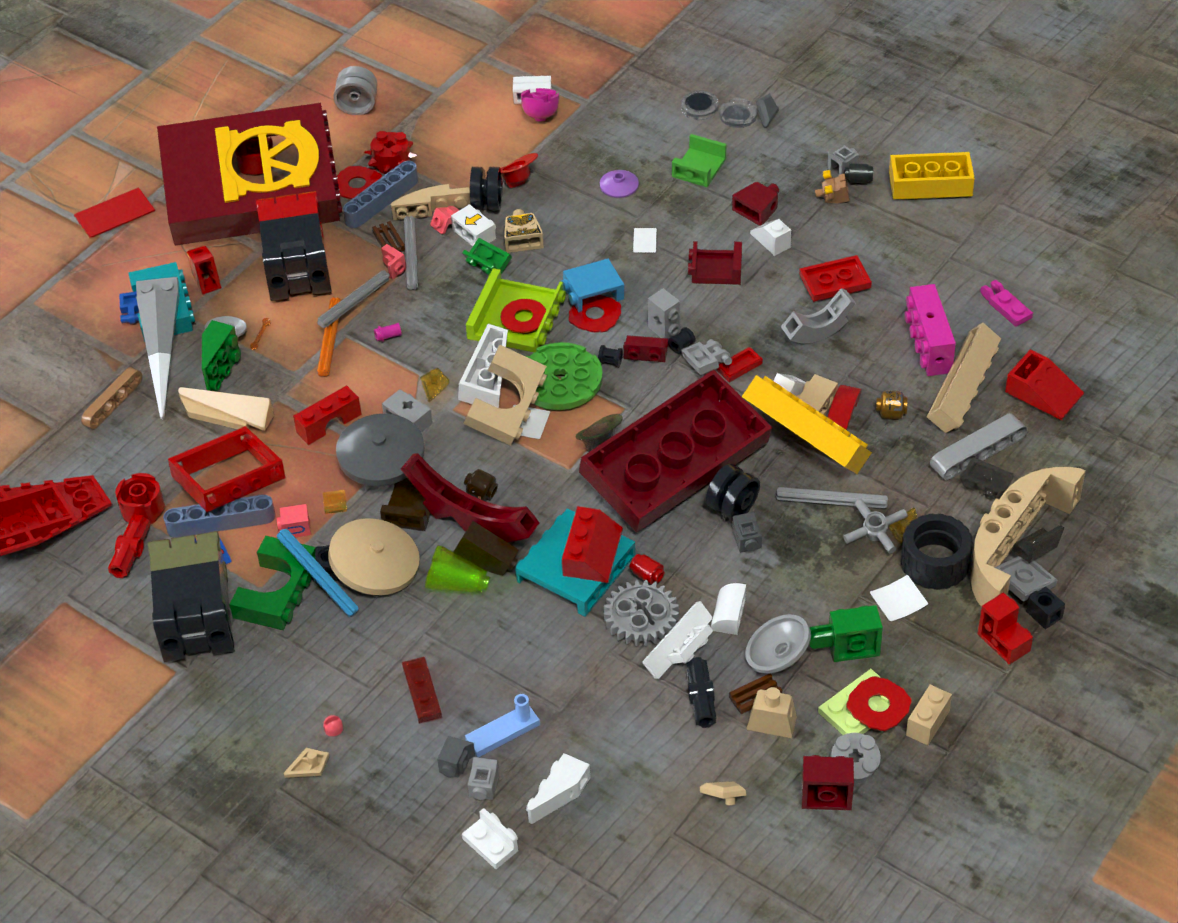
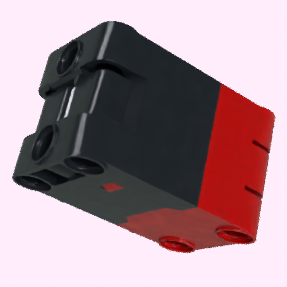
(293, 245)

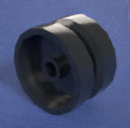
(486, 188)
(732, 491)

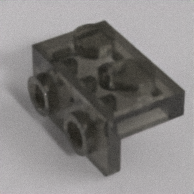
(986, 477)

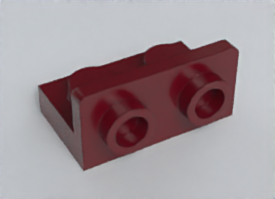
(645, 348)

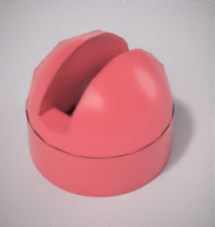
(333, 725)

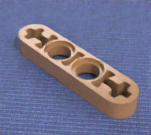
(112, 397)

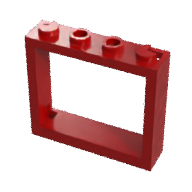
(217, 451)

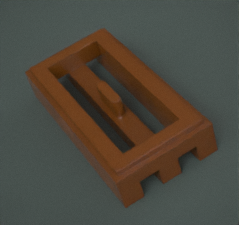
(376, 231)
(749, 692)

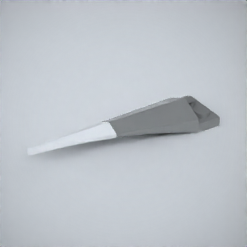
(158, 312)

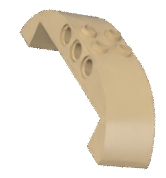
(1011, 518)

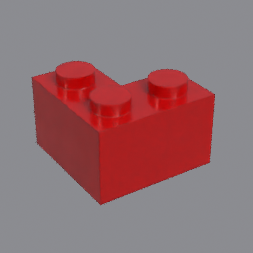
(1001, 630)

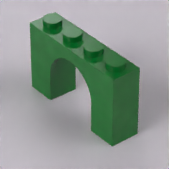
(275, 607)

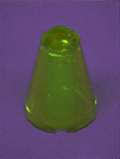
(455, 573)

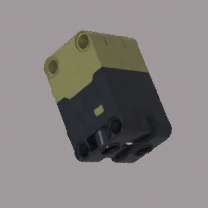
(190, 596)

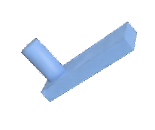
(504, 728)

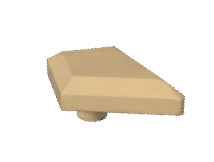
(308, 763)
(723, 790)

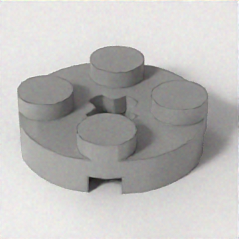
(864, 746)

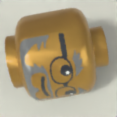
(892, 405)

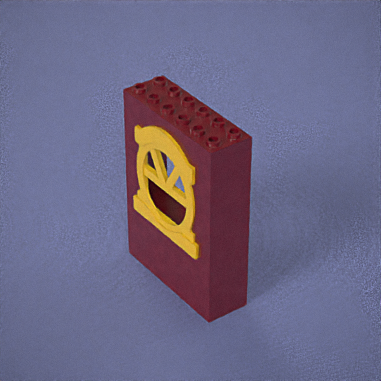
(208, 196)

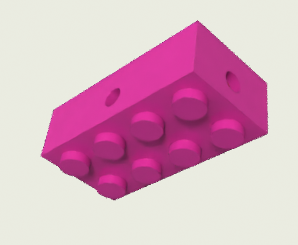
(930, 330)

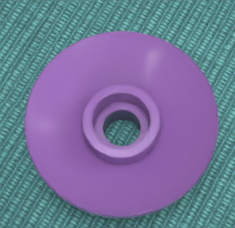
(619, 183)

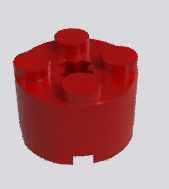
(249, 156)
(140, 496)

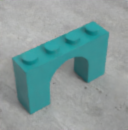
(184, 317)

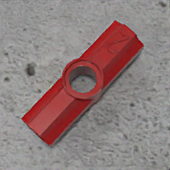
(129, 546)

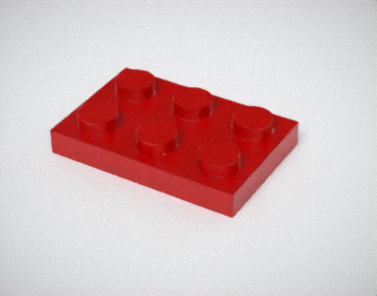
(829, 277)

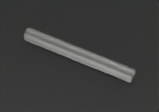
(410, 253)
(353, 299)
(830, 497)

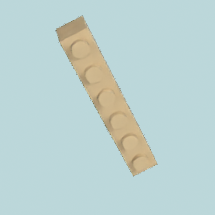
(964, 378)

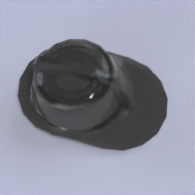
(599, 431)

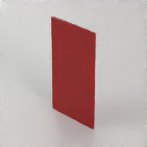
(114, 212)

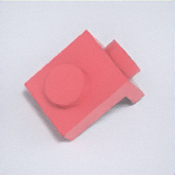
(442, 218)

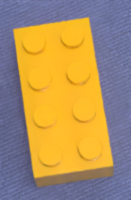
(931, 175)

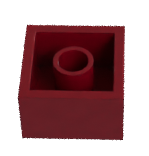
(827, 782)

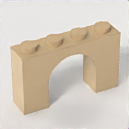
(505, 423)

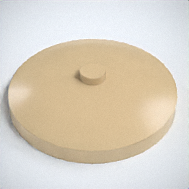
(373, 556)

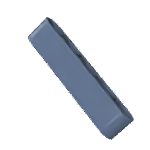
(380, 194)
(233, 515)

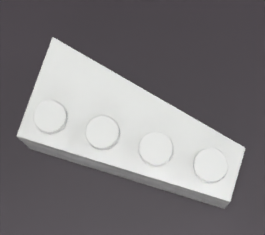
(477, 380)

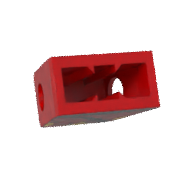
(203, 262)

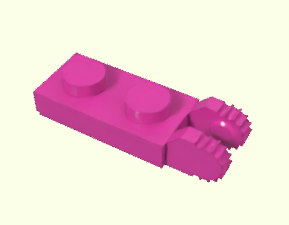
(1006, 303)

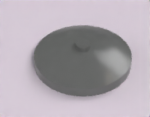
(377, 448)

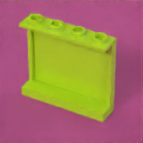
(498, 294)

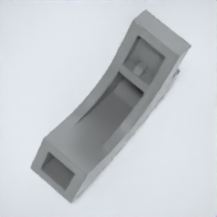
(821, 324)

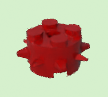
(389, 150)

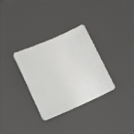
(899, 598)

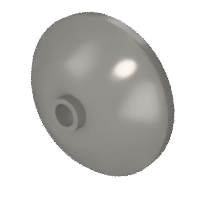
(778, 644)

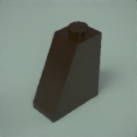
(486, 550)

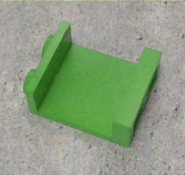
(700, 161)

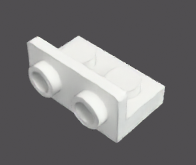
(491, 839)

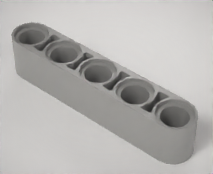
(979, 445)

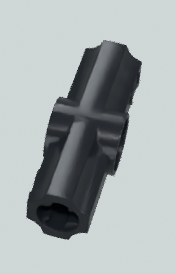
(701, 692)

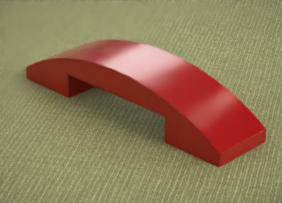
(844, 404)

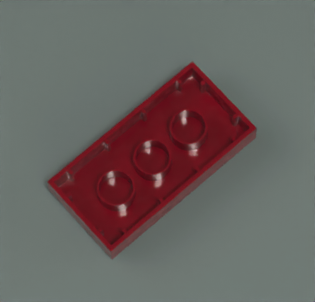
(674, 450)

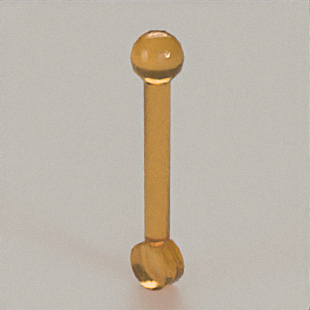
(266, 322)

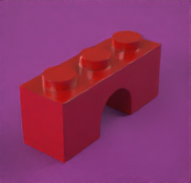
(312, 421)

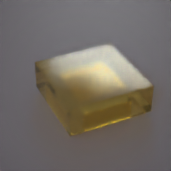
(334, 501)

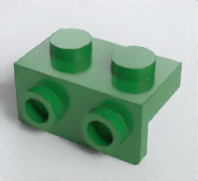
(487, 257)

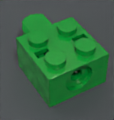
(850, 634)

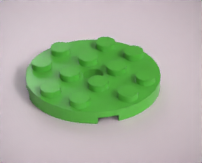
(581, 378)

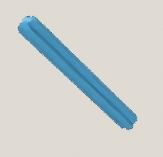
(317, 572)

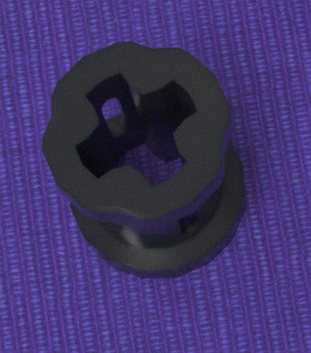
(681, 340)
(610, 355)

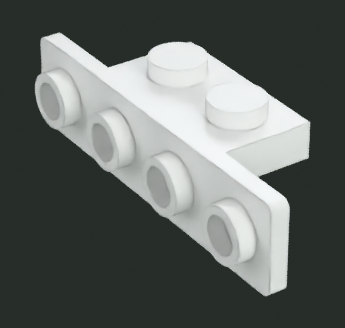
(681, 641)

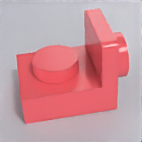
(394, 260)

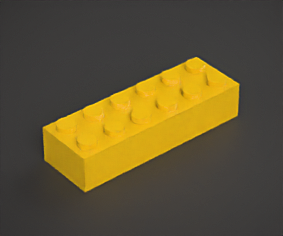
(808, 423)

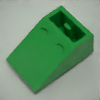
(219, 353)

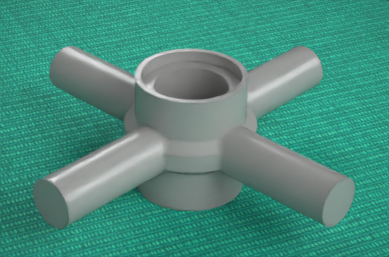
(875, 526)

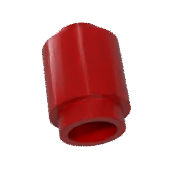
(647, 568)

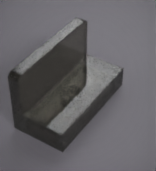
(1038, 543)

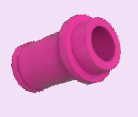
(387, 332)

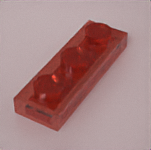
(421, 690)

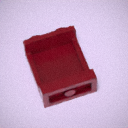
(715, 265)

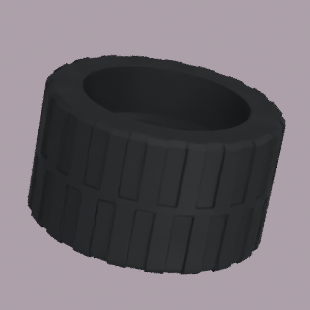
(941, 531)

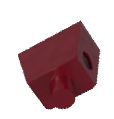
(756, 202)

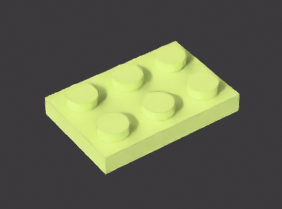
(838, 716)

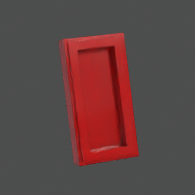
(741, 364)

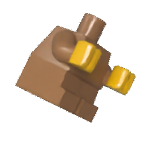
(833, 189)

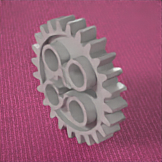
(641, 612)

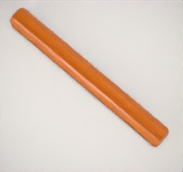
(328, 343)

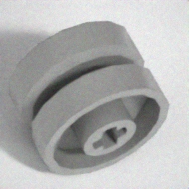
(355, 90)

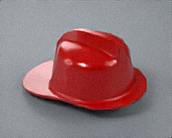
(518, 171)

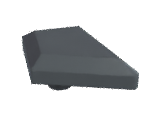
(767, 109)

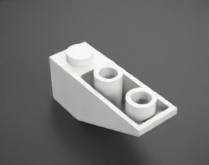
(563, 785)

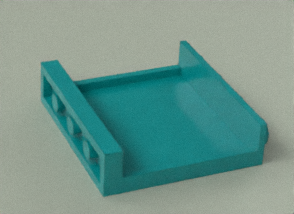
(545, 568)

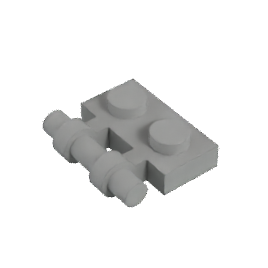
(702, 360)

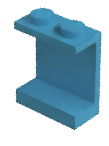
(591, 281)

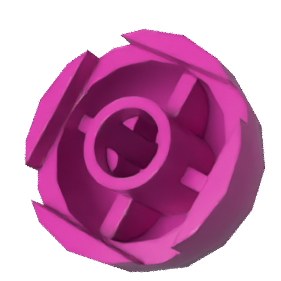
(540, 103)

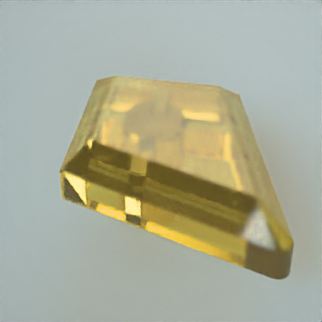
(434, 383)
(898, 528)

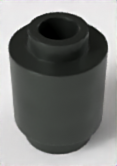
(859, 173)

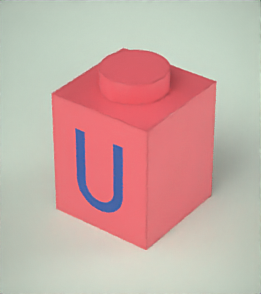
(295, 520)

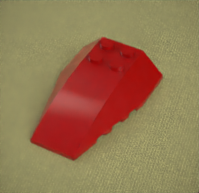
(46, 510)

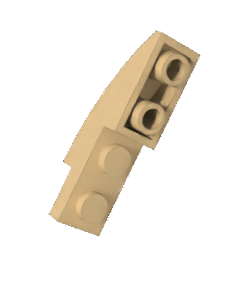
(426, 200)

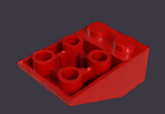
(1043, 385)

